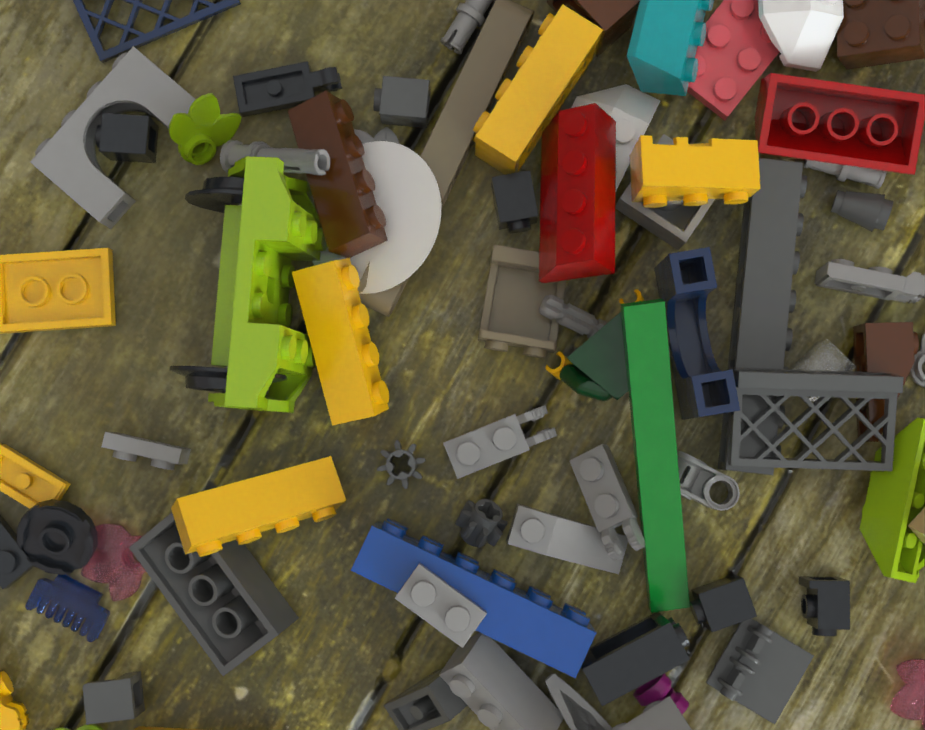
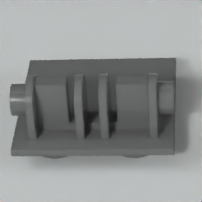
(759, 669)

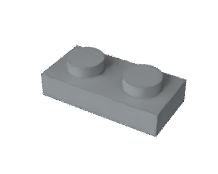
(162, 454)
(441, 605)

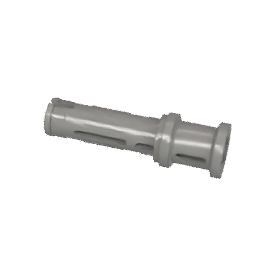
(295, 159)

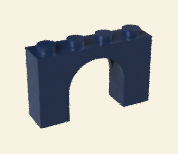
(684, 284)

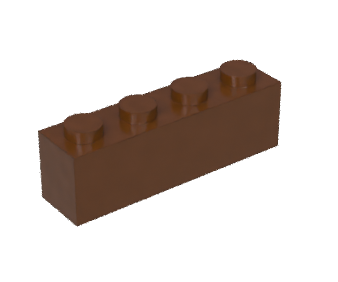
(345, 193)

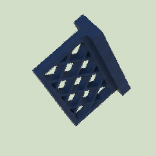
(144, 38)

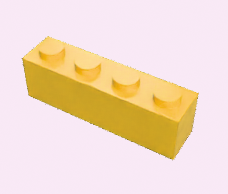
(341, 341)
(257, 505)

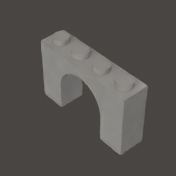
(71, 155)

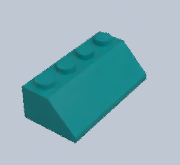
(666, 44)

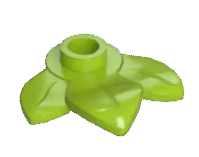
(202, 129)

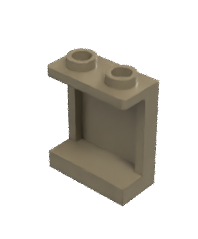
(514, 302)

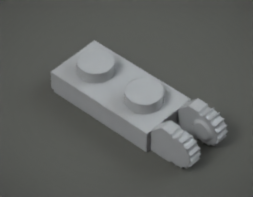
(871, 282)
(494, 442)
(607, 499)

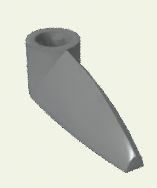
(573, 707)

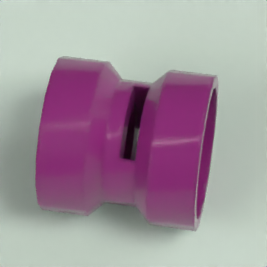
(658, 690)

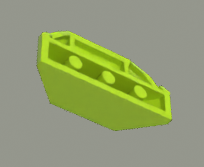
(893, 503)

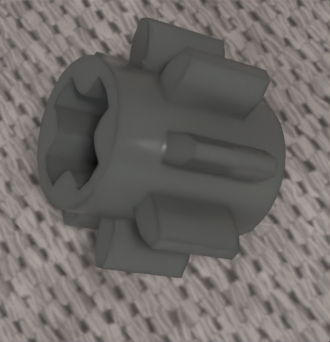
(390, 466)
(481, 523)

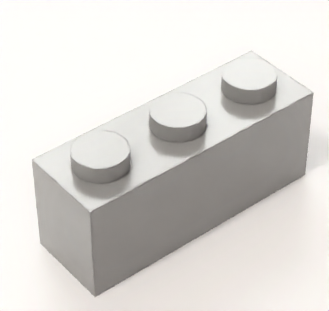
(498, 688)

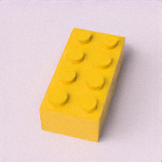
(537, 90)

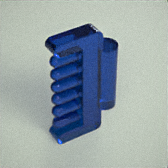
(72, 596)

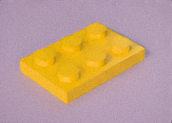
(57, 290)

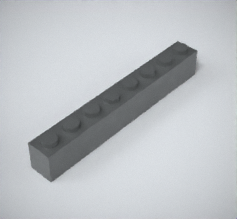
(765, 295)

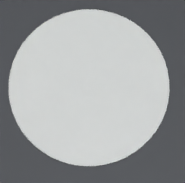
(412, 212)

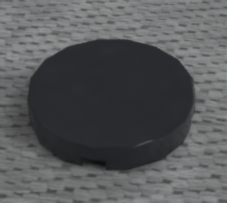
(57, 536)

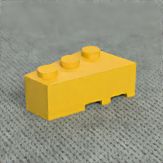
(694, 171)

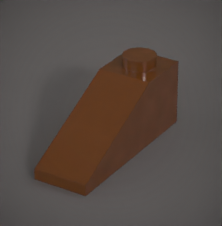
(883, 349)

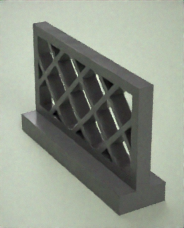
(822, 385)

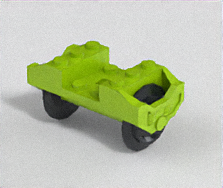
(264, 229)

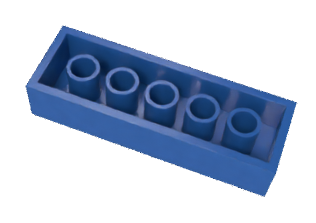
(513, 617)

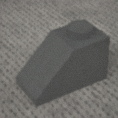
(425, 704)

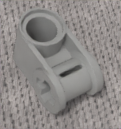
(698, 480)

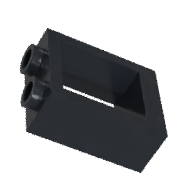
(635, 656)

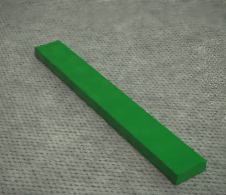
(655, 453)

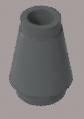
(863, 209)

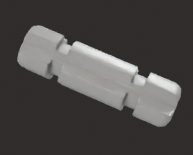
(570, 316)

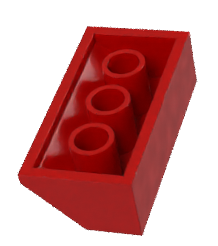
(839, 123)
(578, 195)

